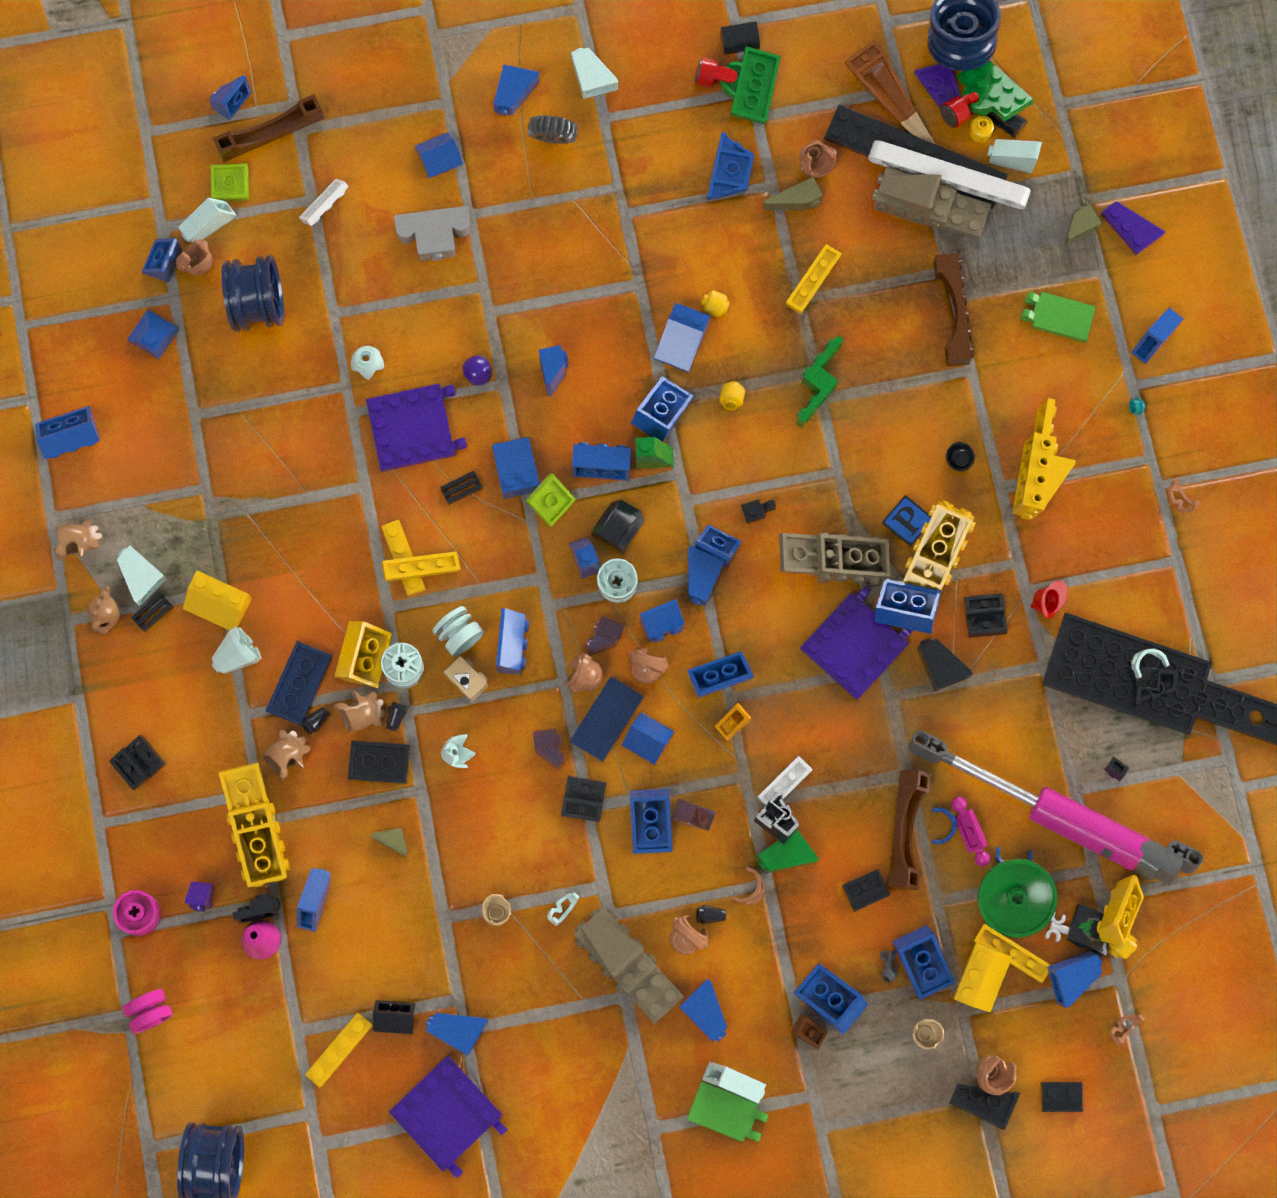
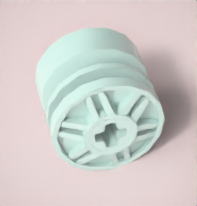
(623, 571)
(455, 628)
(413, 665)

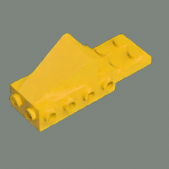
(1040, 469)
(939, 546)
(253, 826)

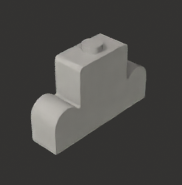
(433, 231)

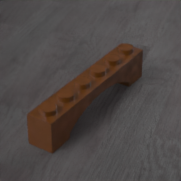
(240, 142)
(947, 269)
(911, 790)

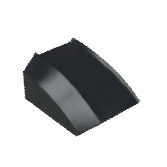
(618, 525)

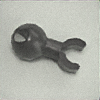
(888, 973)

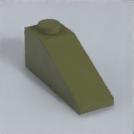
(799, 197)

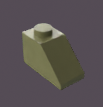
(1082, 224)

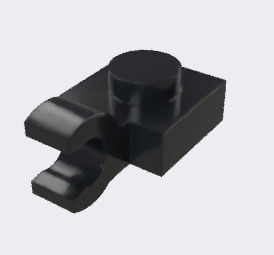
(755, 510)

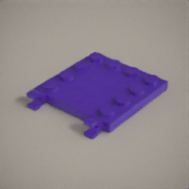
(412, 427)
(854, 646)
(446, 1114)

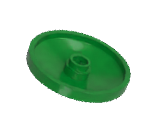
(1017, 898)

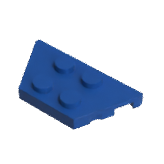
(730, 169)

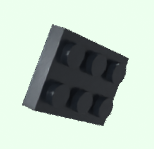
(378, 762)

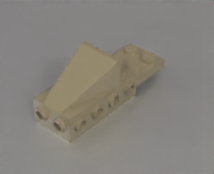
(929, 203)
(835, 557)
(627, 964)

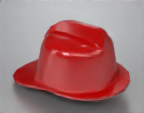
(1050, 599)

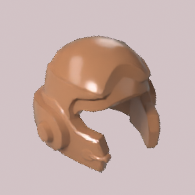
(817, 159)
(195, 259)
(647, 668)
(587, 674)
(685, 938)
(994, 1076)

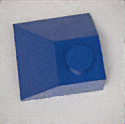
(230, 97)
(153, 334)

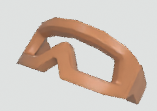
(1174, 486)
(760, 889)
(1136, 1019)

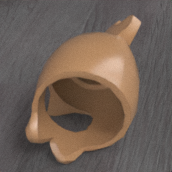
(77, 539)
(103, 610)
(362, 712)
(285, 753)

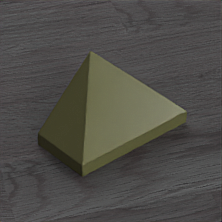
(392, 839)

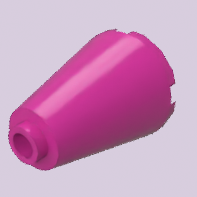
(266, 942)

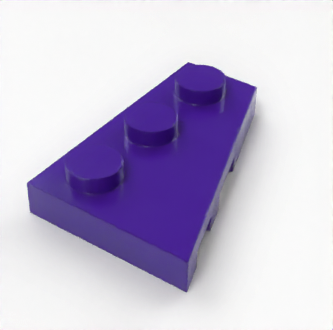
(1131, 227)

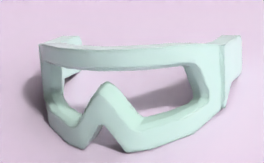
(1138, 656)
(572, 898)

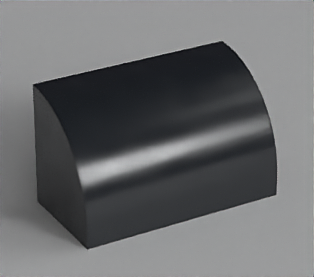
(737, 37)
(1011, 126)
(393, 1017)

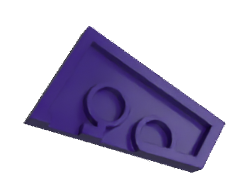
(938, 83)

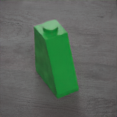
(652, 453)
(788, 856)

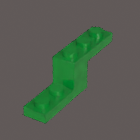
(819, 381)

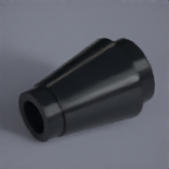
(396, 714)
(315, 720)
(710, 914)

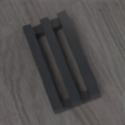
(458, 481)
(146, 607)

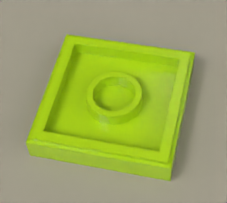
(230, 182)
(550, 500)

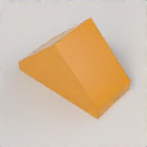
(733, 722)

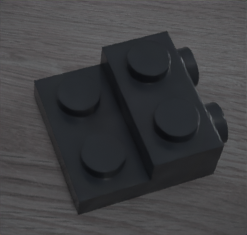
(262, 907)

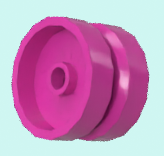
(125, 910)
(147, 1012)

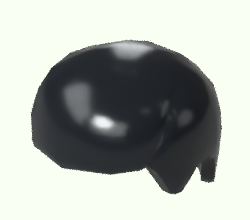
(960, 456)

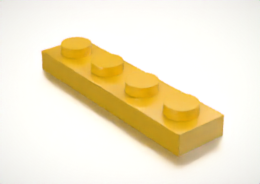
(813, 279)
(400, 549)
(420, 566)
(1021, 958)
(339, 1050)

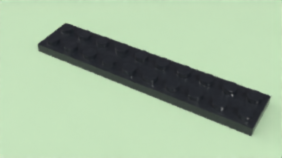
(859, 132)

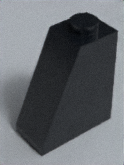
(941, 664)

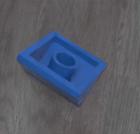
(439, 154)
(162, 259)
(718, 544)
(647, 738)

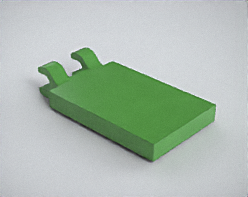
(1059, 316)
(725, 1113)

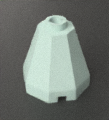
(235, 652)

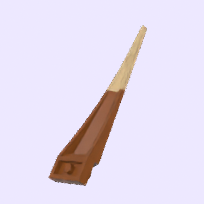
(880, 80)

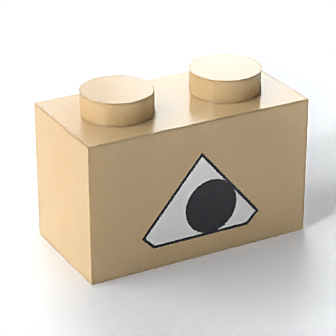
(466, 678)

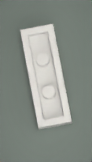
(323, 202)
(786, 780)

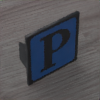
(906, 520)

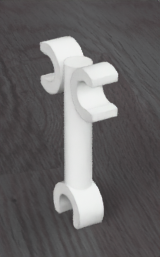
(1056, 928)

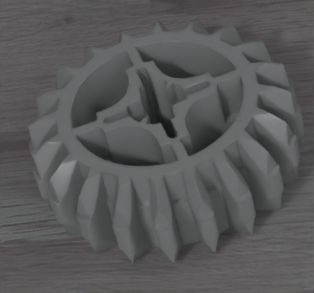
(552, 129)

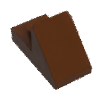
(808, 1031)

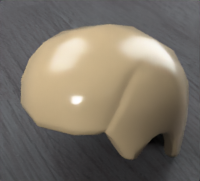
(496, 910)
(927, 1033)

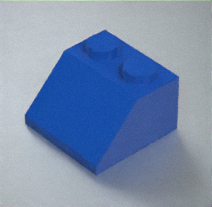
(553, 366)
(662, 621)

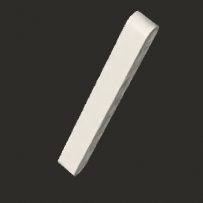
(952, 175)

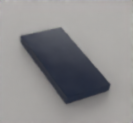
(299, 683)
(606, 719)

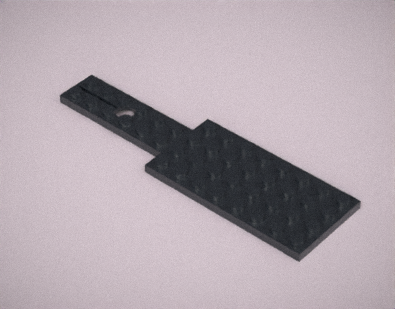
(1097, 667)

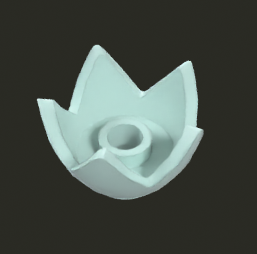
(367, 368)
(454, 752)

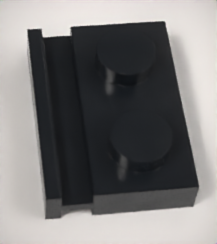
(865, 890)
(1061, 1096)

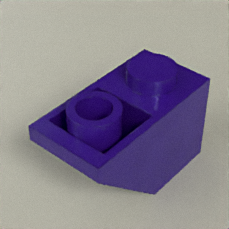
(200, 896)

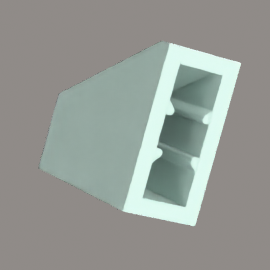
(592, 74)
(1015, 154)
(206, 219)
(139, 575)
(734, 1082)

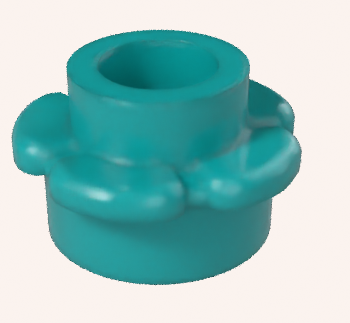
(1136, 406)

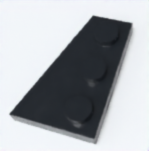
(987, 1107)

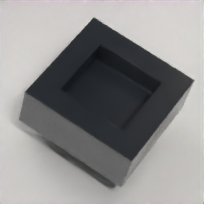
(1116, 769)

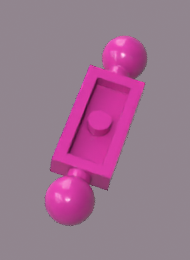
(970, 831)

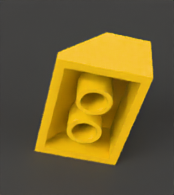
(216, 601)
(362, 654)
(1121, 911)
(982, 977)

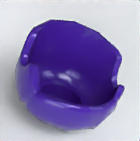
(477, 370)

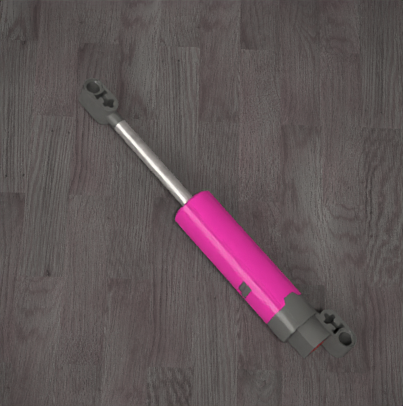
(1076, 821)

